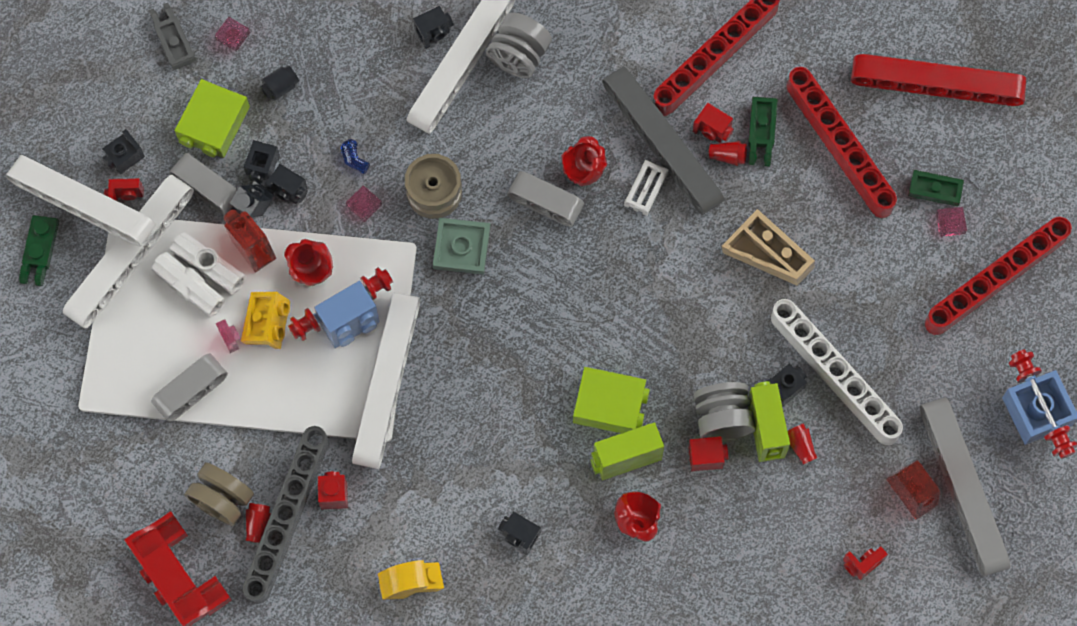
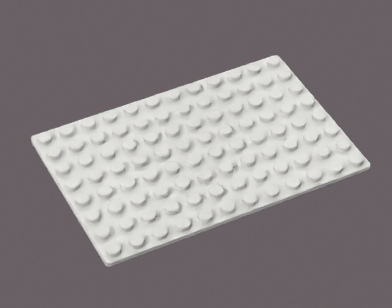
(155, 335)

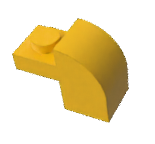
(409, 578)

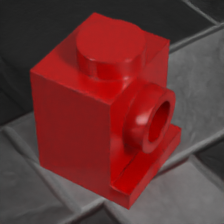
(713, 124)

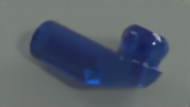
(351, 158)

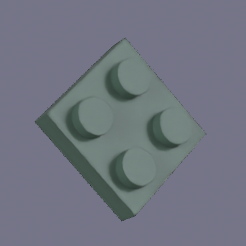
(461, 246)

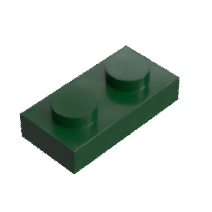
(936, 188)

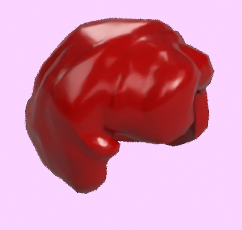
(584, 161)
(309, 262)
(637, 515)

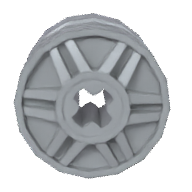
(519, 45)
(724, 411)

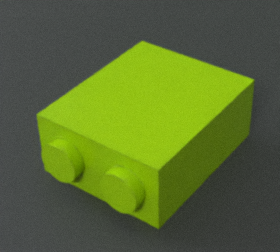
(212, 119)
(610, 401)
(770, 425)
(627, 451)

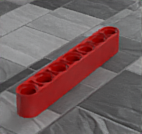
(709, 60)
(938, 80)
(841, 153)
(1003, 265)

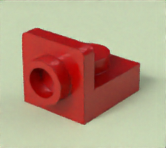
(124, 188)
(869, 559)

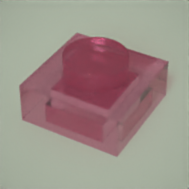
(232, 34)
(364, 203)
(951, 221)
(229, 335)

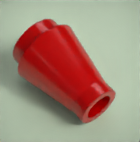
(730, 152)
(802, 443)
(256, 521)

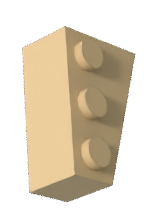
(769, 249)

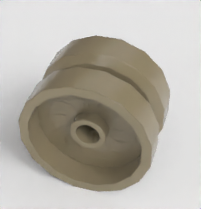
(433, 186)
(219, 494)

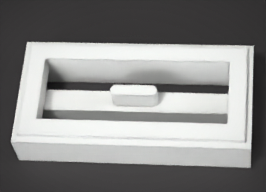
(637, 206)

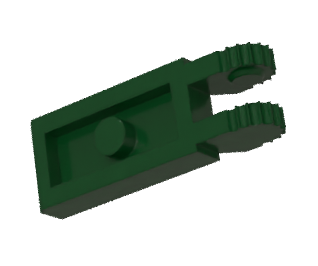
(762, 128)
(38, 248)

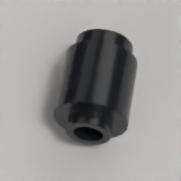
(279, 82)

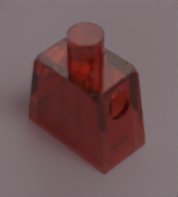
(249, 239)
(915, 488)

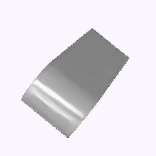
(205, 182)
(545, 199)
(189, 387)

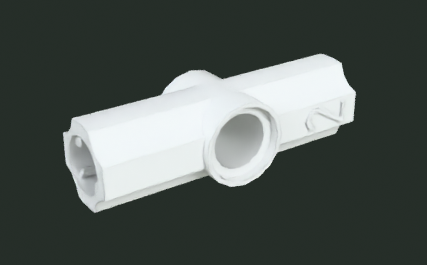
(196, 253)
(188, 284)

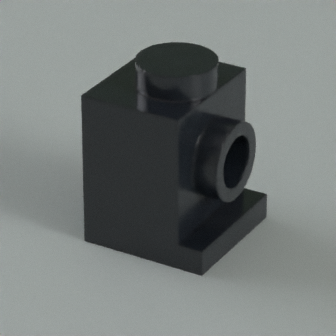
(432, 25)
(260, 154)
(130, 156)
(287, 185)
(252, 199)
(789, 391)
(519, 531)

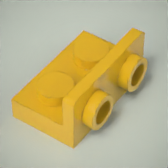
(266, 319)

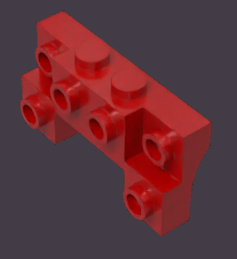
(173, 583)

